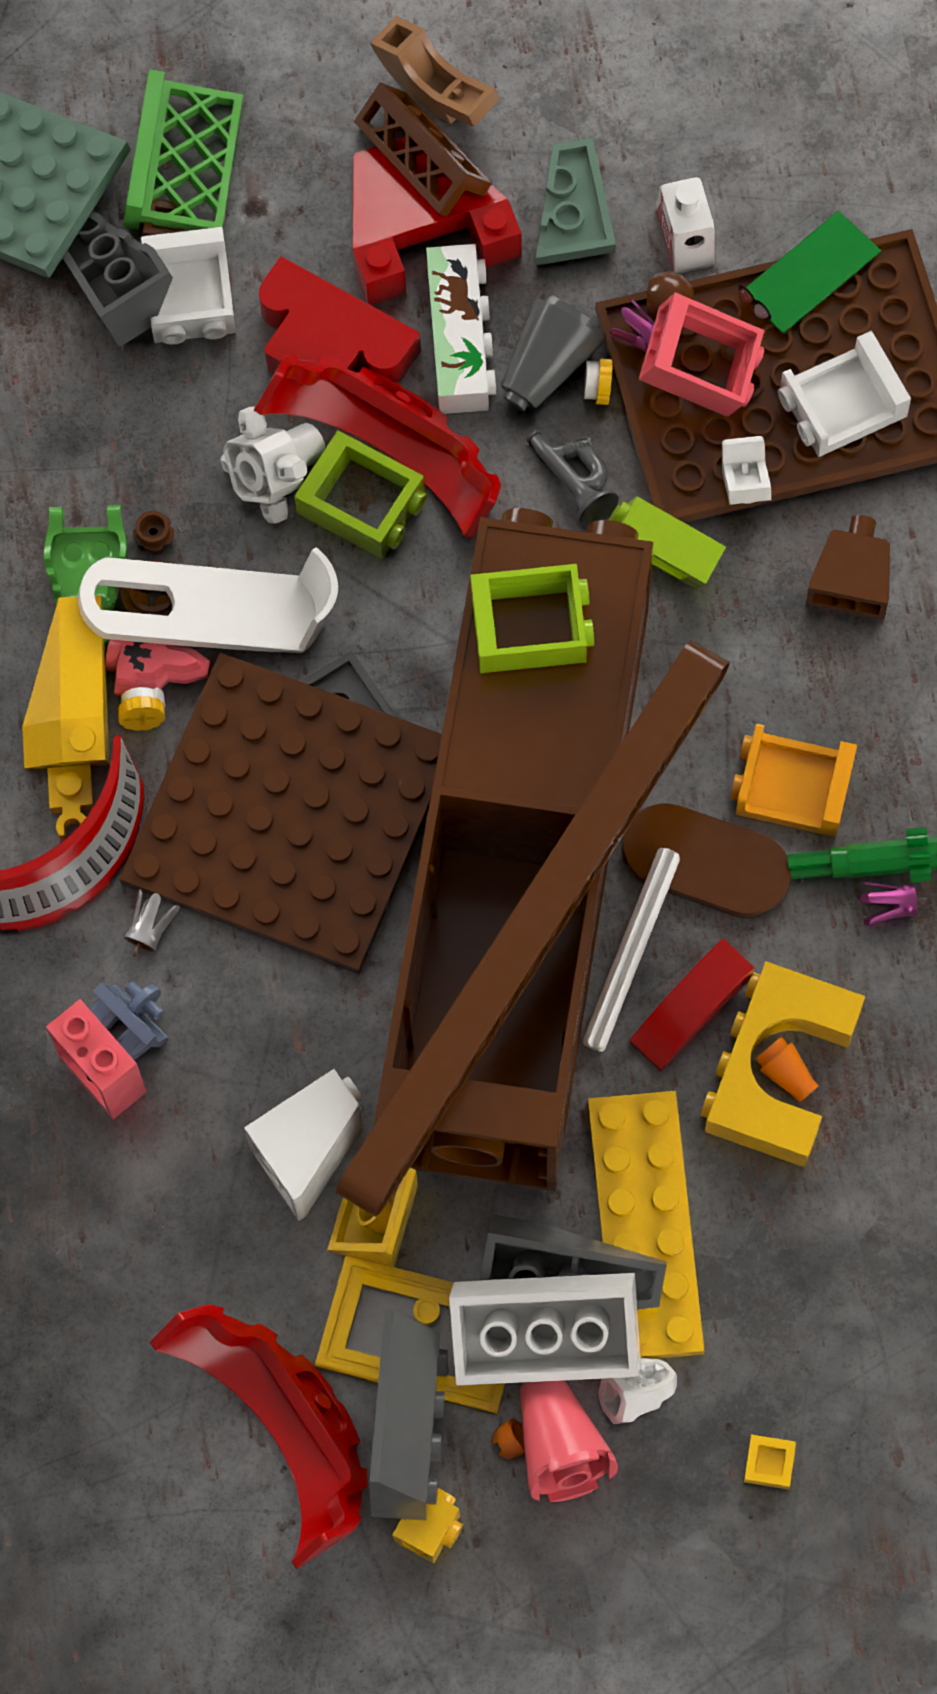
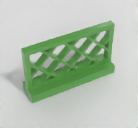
(151, 140)

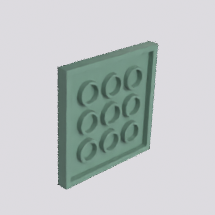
(49, 181)

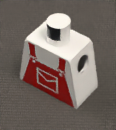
(685, 214)

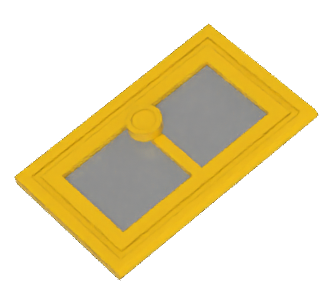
(356, 1322)

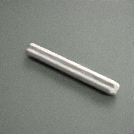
(631, 949)

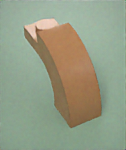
(429, 77)

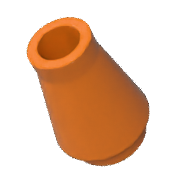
(786, 1068)

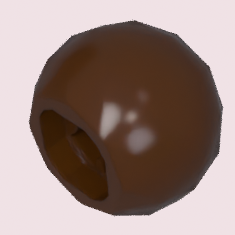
(662, 287)

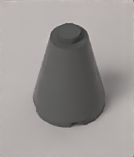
(548, 351)

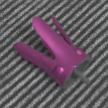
(639, 324)
(901, 896)

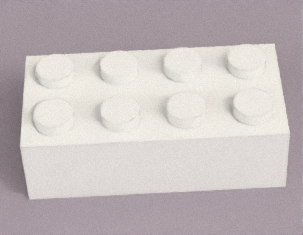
(545, 1329)

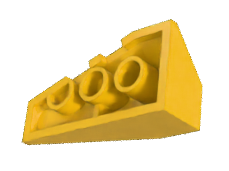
(69, 697)

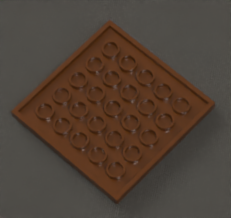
(287, 813)

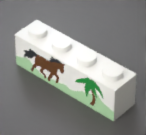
(458, 329)

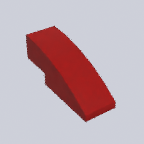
(692, 1004)

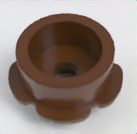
(149, 521)

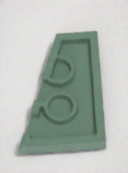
(575, 206)

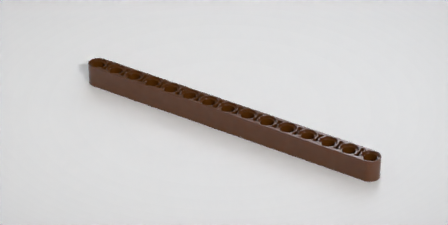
(531, 930)

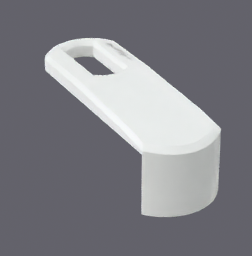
(216, 604)

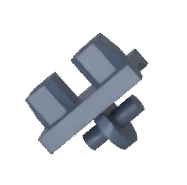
(116, 1005)

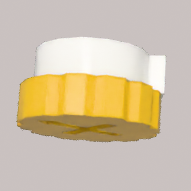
(598, 381)
(142, 708)

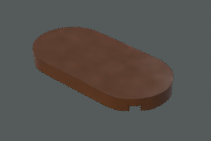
(718, 860)

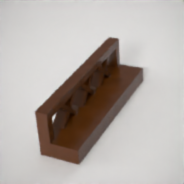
(430, 140)

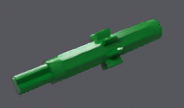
(911, 855)

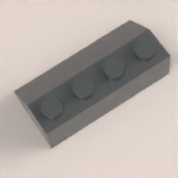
(406, 1418)

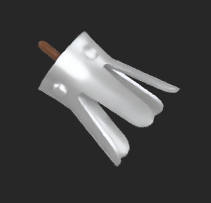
(141, 930)

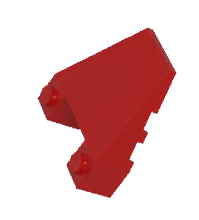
(395, 215)

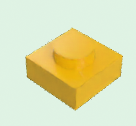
(770, 1462)

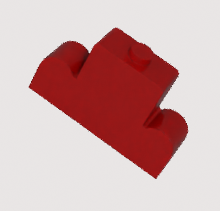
(325, 320)

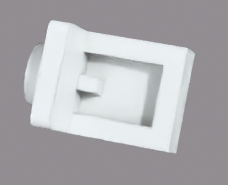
(745, 470)

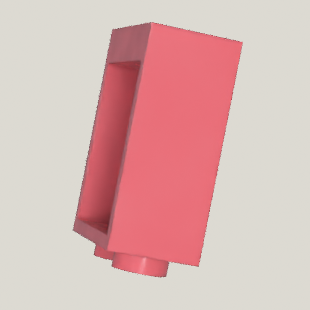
(687, 313)
(96, 1055)

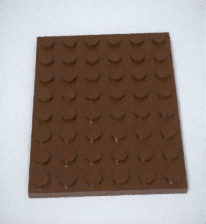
(683, 441)

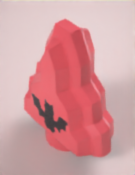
(153, 665)

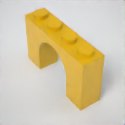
(778, 1003)

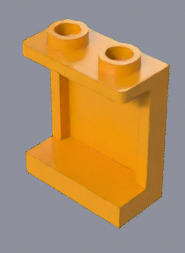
(793, 782)

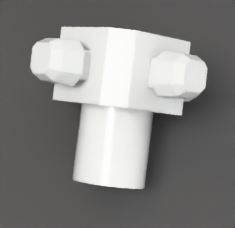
(270, 462)

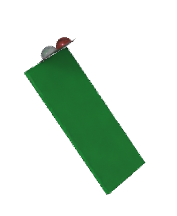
(809, 272)

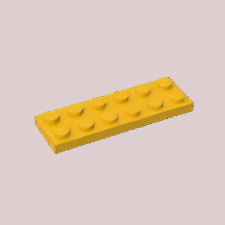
(648, 1210)

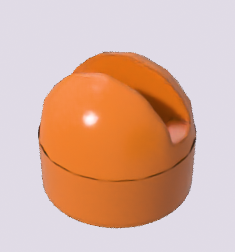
(510, 1439)

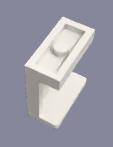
(200, 289)
(845, 397)

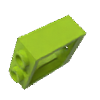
(326, 472)
(676, 546)
(530, 583)

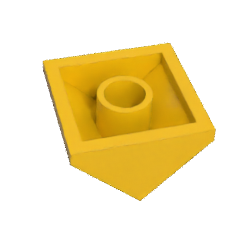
(372, 1237)

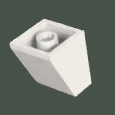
(307, 1139)

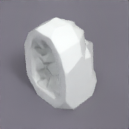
(633, 1396)

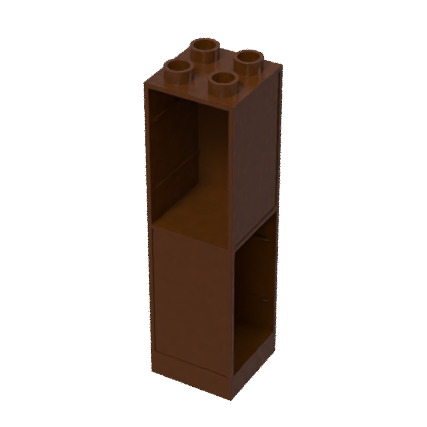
(505, 787)

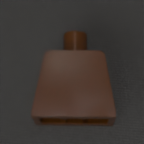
(853, 571)

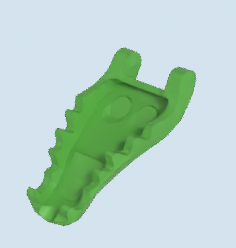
(74, 550)

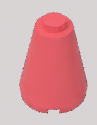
(561, 1443)

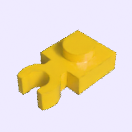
(70, 794)

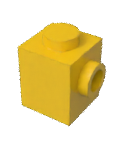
(430, 1535)

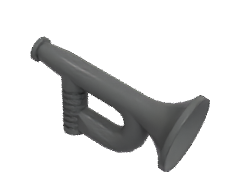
(592, 503)

